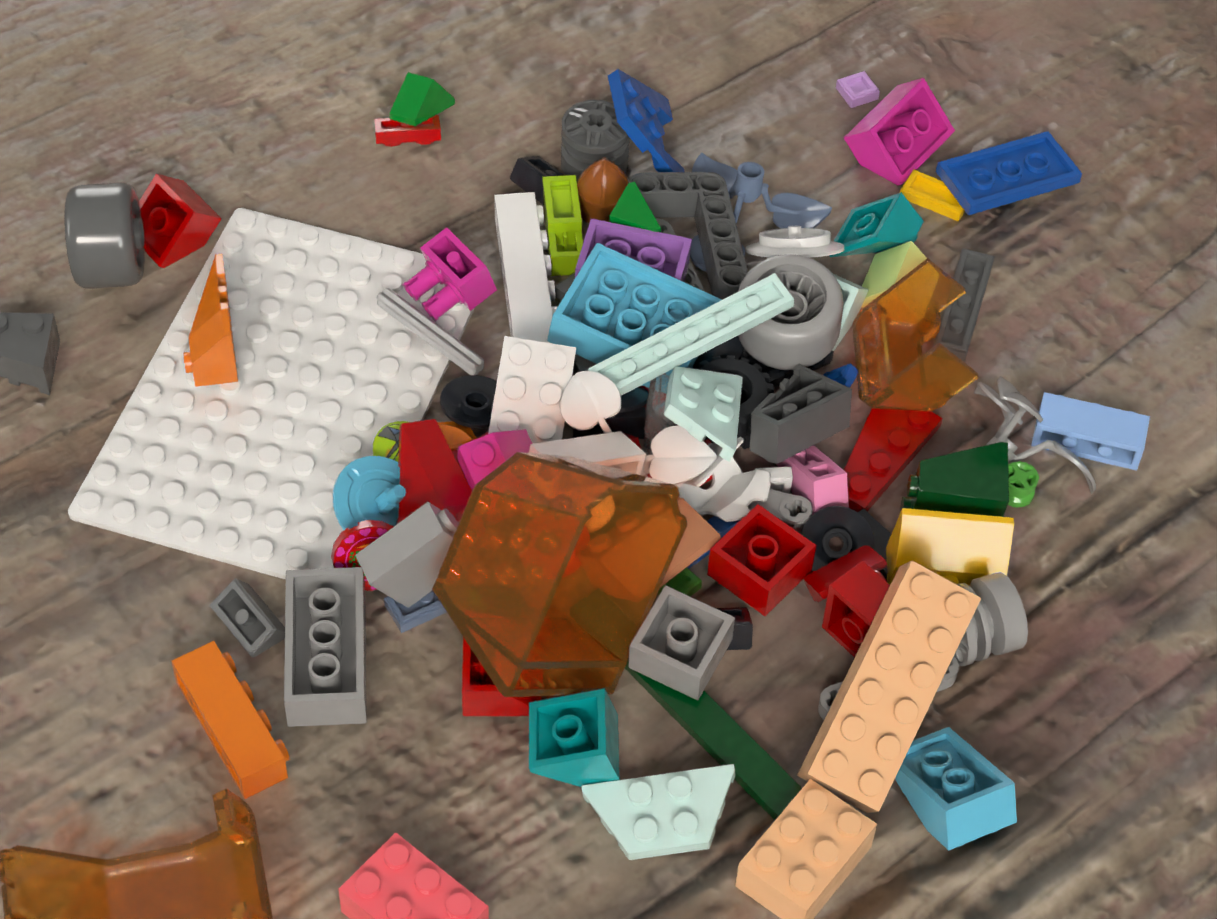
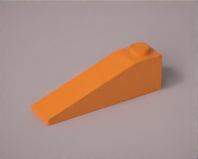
(211, 335)

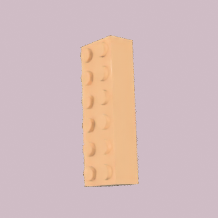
(889, 687)

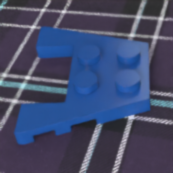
(642, 116)

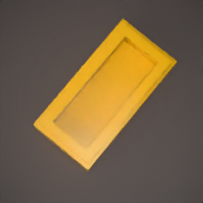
(932, 195)

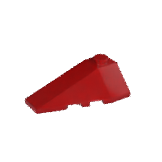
(429, 471)

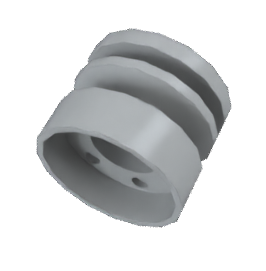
(997, 623)

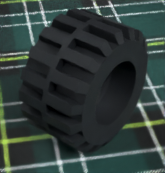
(754, 389)

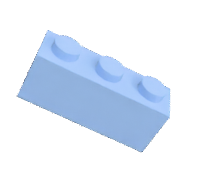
(1092, 430)

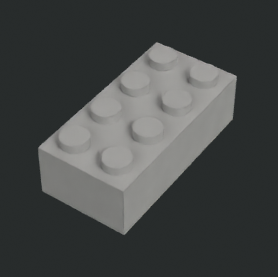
(325, 647)

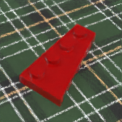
(884, 450)

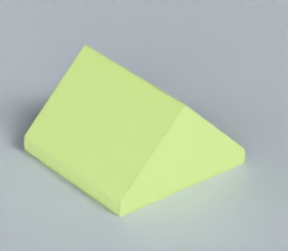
(889, 268)

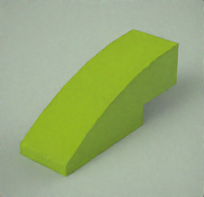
(562, 223)

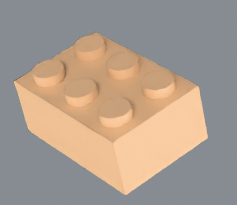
(805, 854)

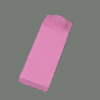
(817, 479)

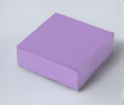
(857, 89)

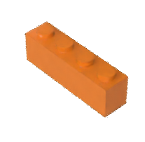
(230, 719)

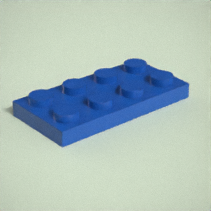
(1008, 172)

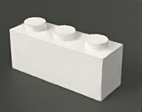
(605, 449)

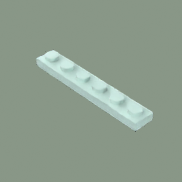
(696, 334)

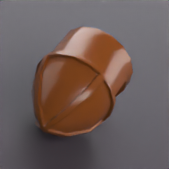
(600, 189)

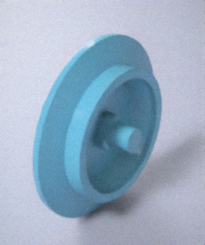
(368, 491)

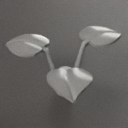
(1012, 417)

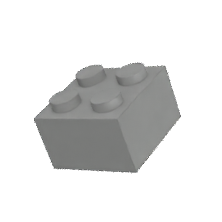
(681, 642)

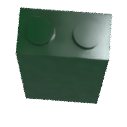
(962, 482)

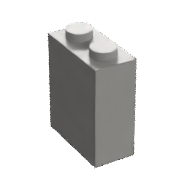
(409, 554)

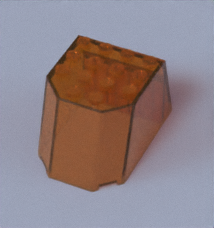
(558, 571)

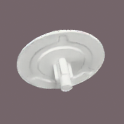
(796, 241)

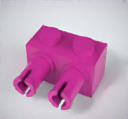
(457, 268)

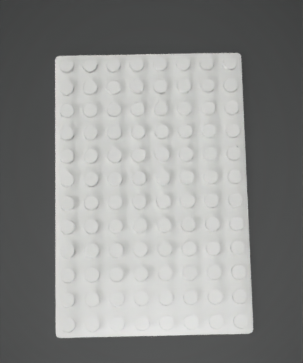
(319, 371)

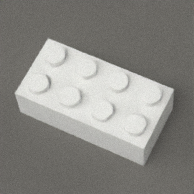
(531, 388)

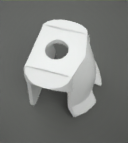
(730, 488)

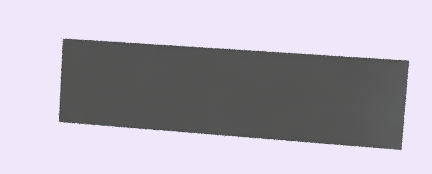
(961, 316)

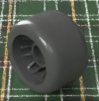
(104, 235)

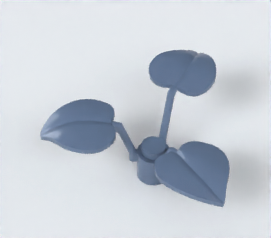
(748, 185)

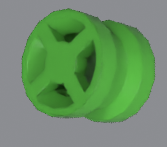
(1025, 480)

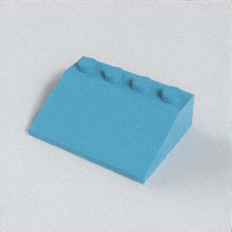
(621, 304)

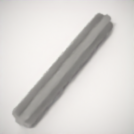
(430, 331)

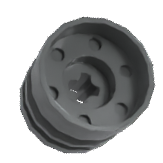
(590, 134)

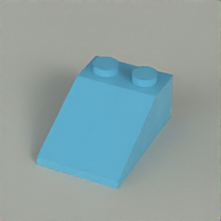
(955, 789)

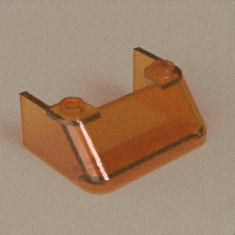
(890, 342)

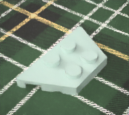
(705, 405)
(663, 810)

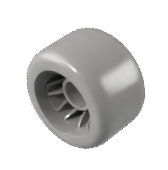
(804, 331)

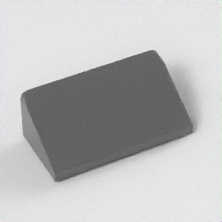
(248, 618)

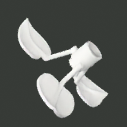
(675, 452)

